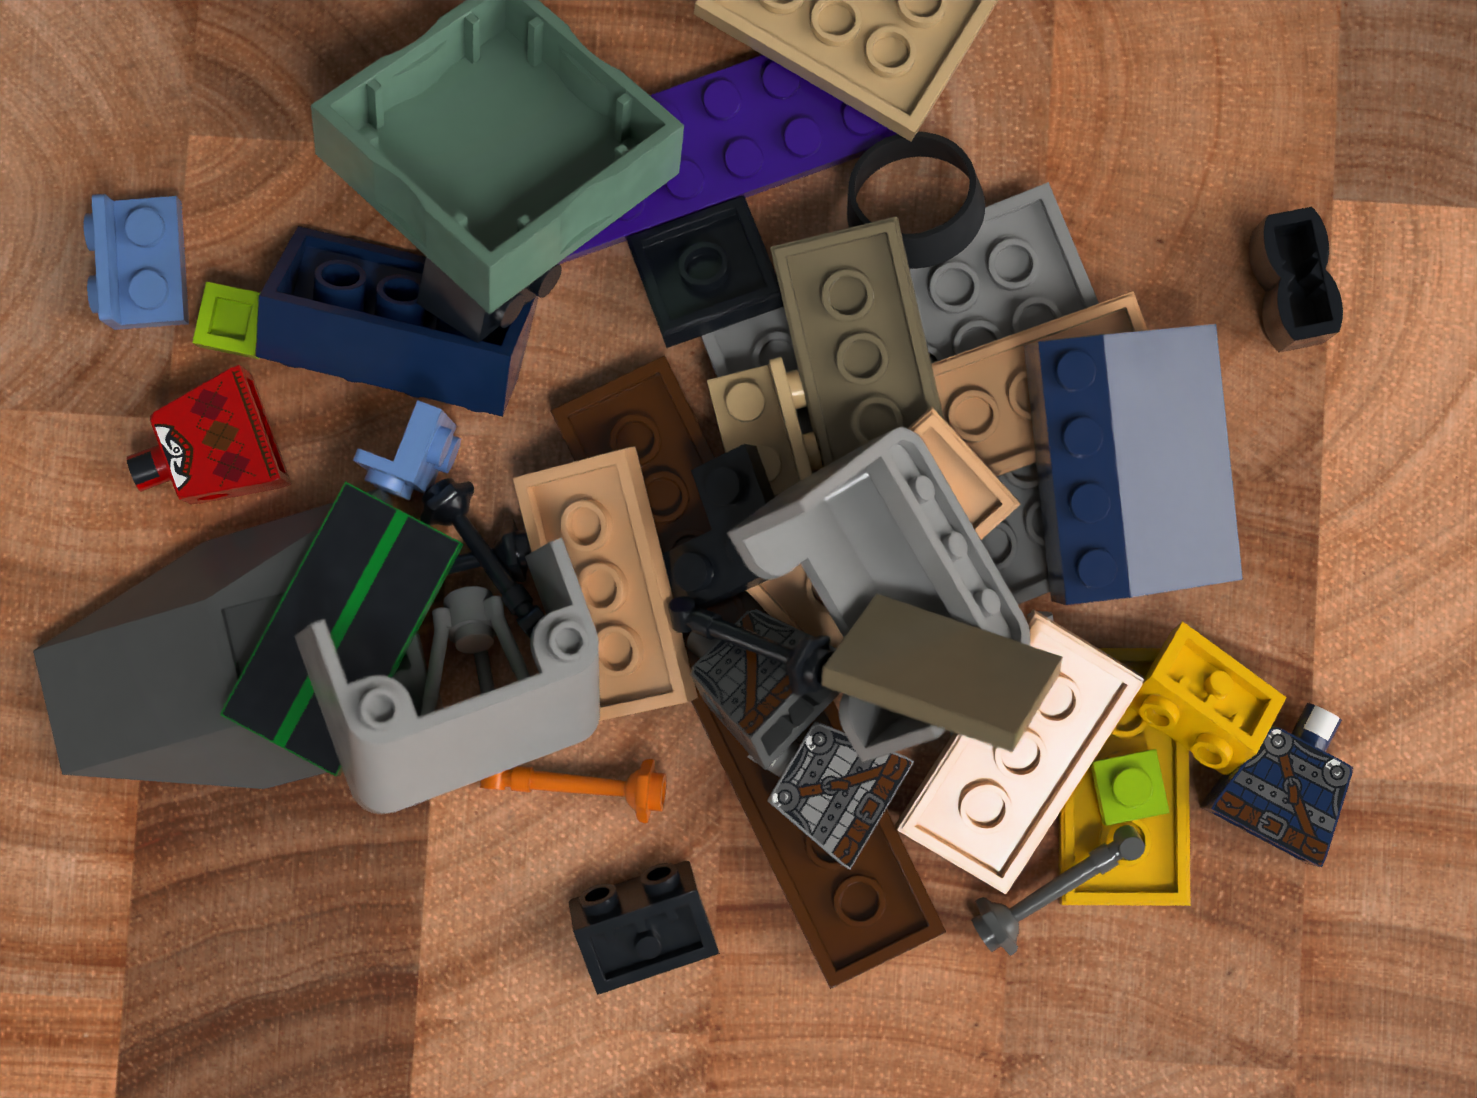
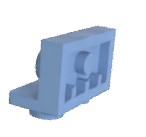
(137, 262)

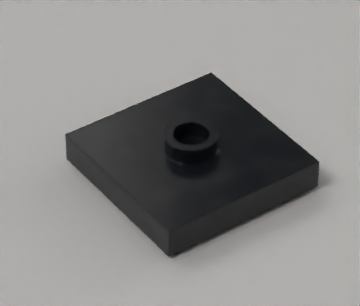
(705, 271)

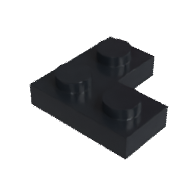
(710, 565)

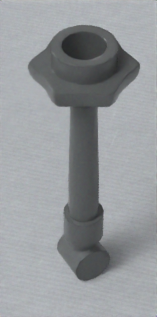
(999, 924)

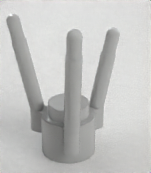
(470, 621)

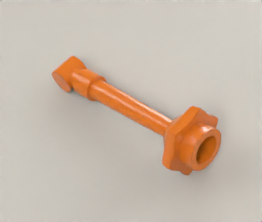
(643, 789)

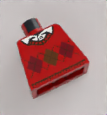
(213, 443)

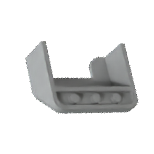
(885, 528)

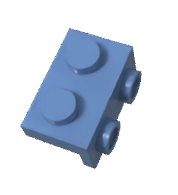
(423, 452)

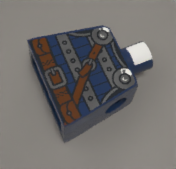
(1288, 789)

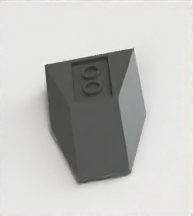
(151, 670)

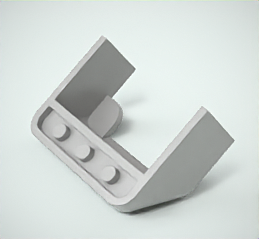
(408, 759)

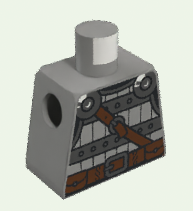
(833, 792)

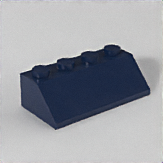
(356, 317)

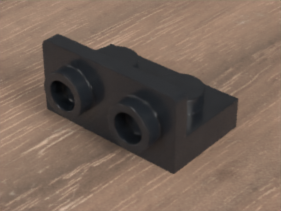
(642, 926)

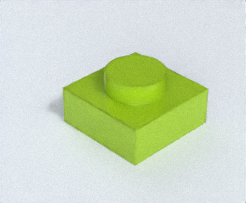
(228, 320)
(1129, 787)

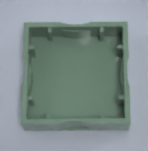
(497, 143)

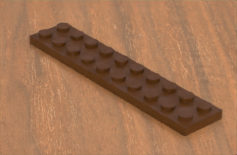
(846, 915)

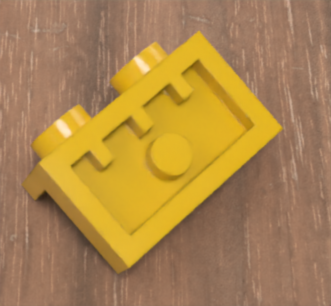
(1207, 701)

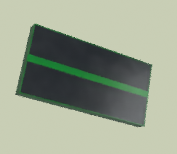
(372, 586)

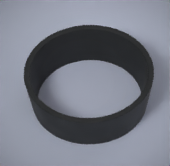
(950, 238)

